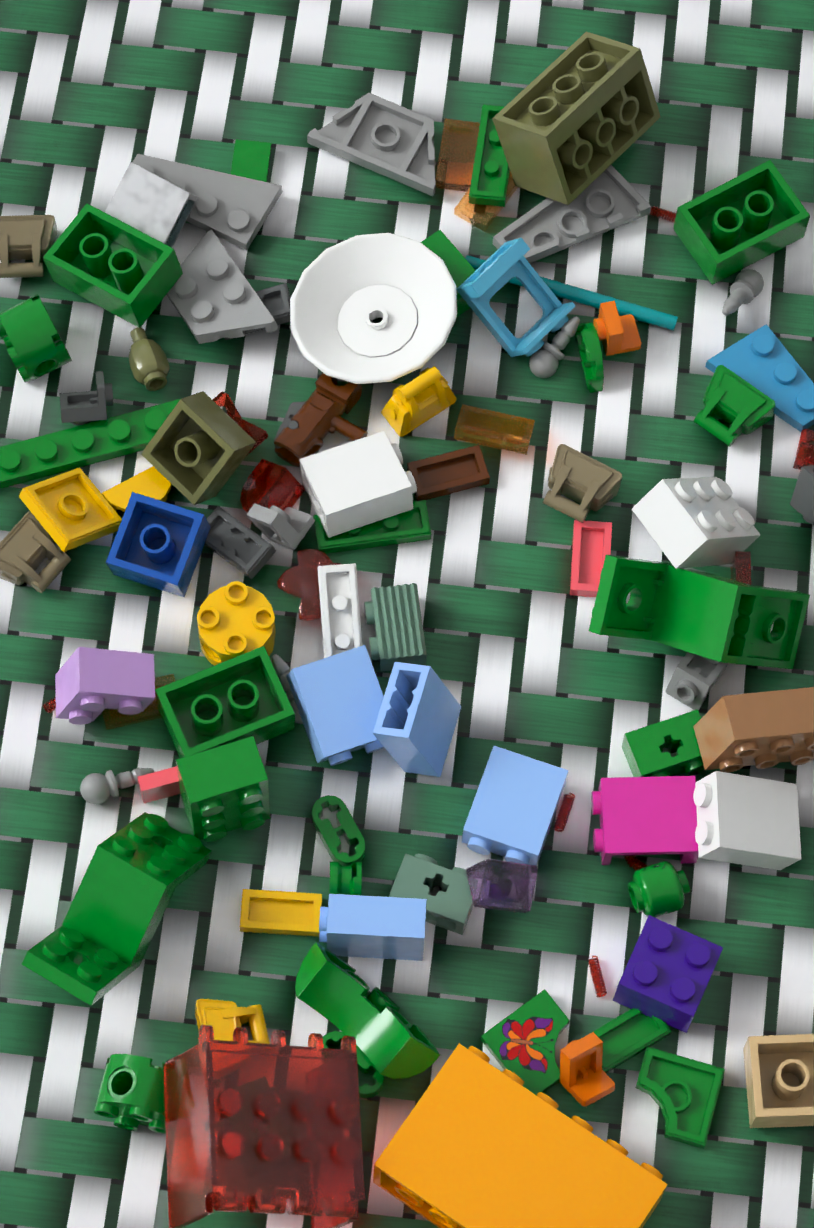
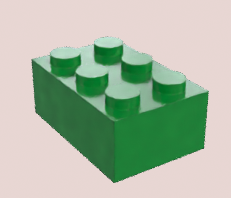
(741, 222)
(113, 265)
(226, 704)
(224, 789)

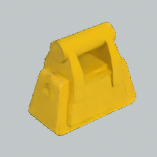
(418, 401)
(226, 1016)

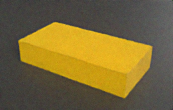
(280, 912)

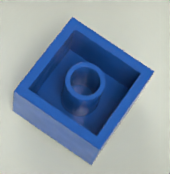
(158, 544)

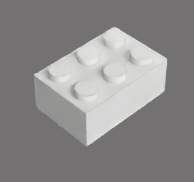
(696, 521)

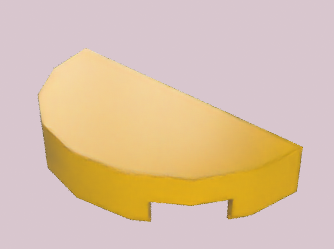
(147, 483)

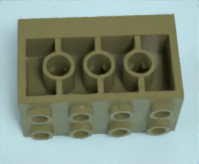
(577, 117)

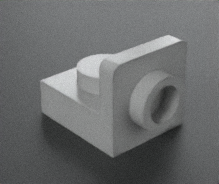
(281, 526)
(694, 679)

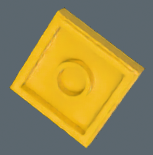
(71, 509)

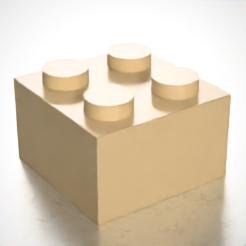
(780, 1080)

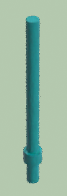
(594, 299)

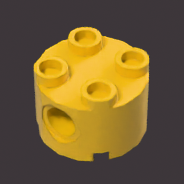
(235, 622)

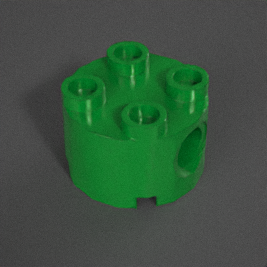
(32, 339)
(132, 1093)

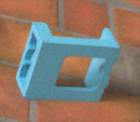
(492, 276)

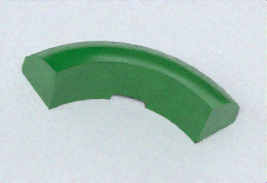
(371, 1017)

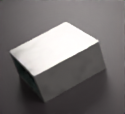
(151, 204)

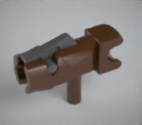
(312, 420)

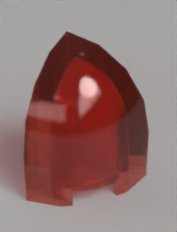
(269, 486)

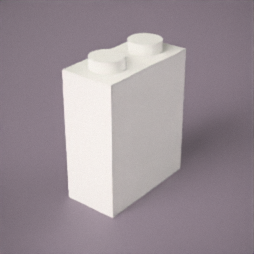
(357, 483)
(747, 820)

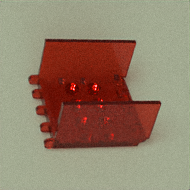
(264, 1129)

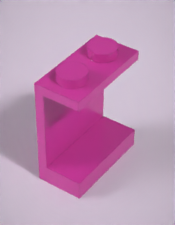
(646, 817)

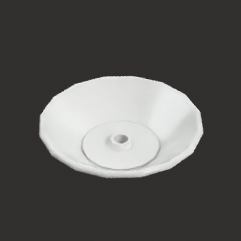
(367, 281)

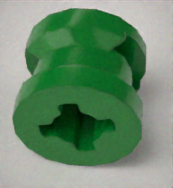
(345, 879)

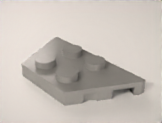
(383, 140)
(216, 295)

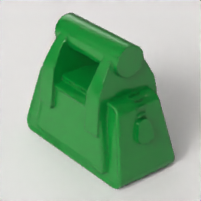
(735, 403)

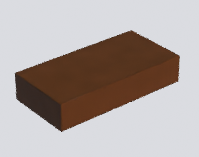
(449, 473)

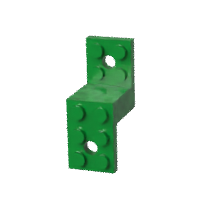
(699, 612)
(117, 907)

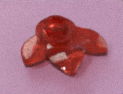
(303, 582)

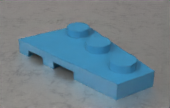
(773, 371)

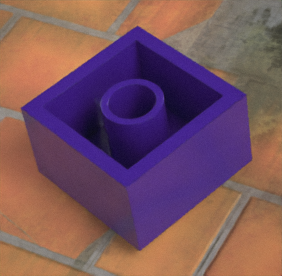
(667, 973)

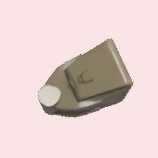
(25, 239)
(582, 481)
(25, 550)

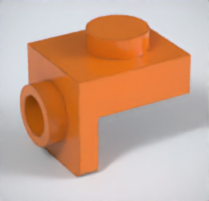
(617, 332)
(582, 1070)

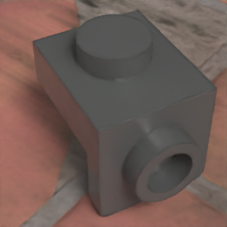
(87, 406)

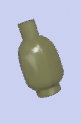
(148, 361)

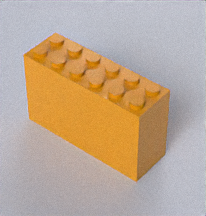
(505, 1158)

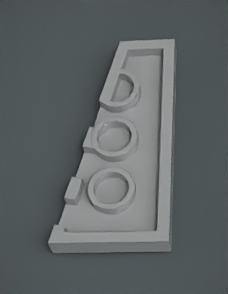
(225, 203)
(556, 226)

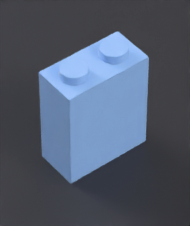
(338, 704)
(417, 719)
(514, 807)
(374, 926)

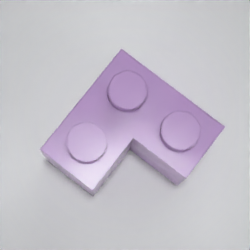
(102, 680)

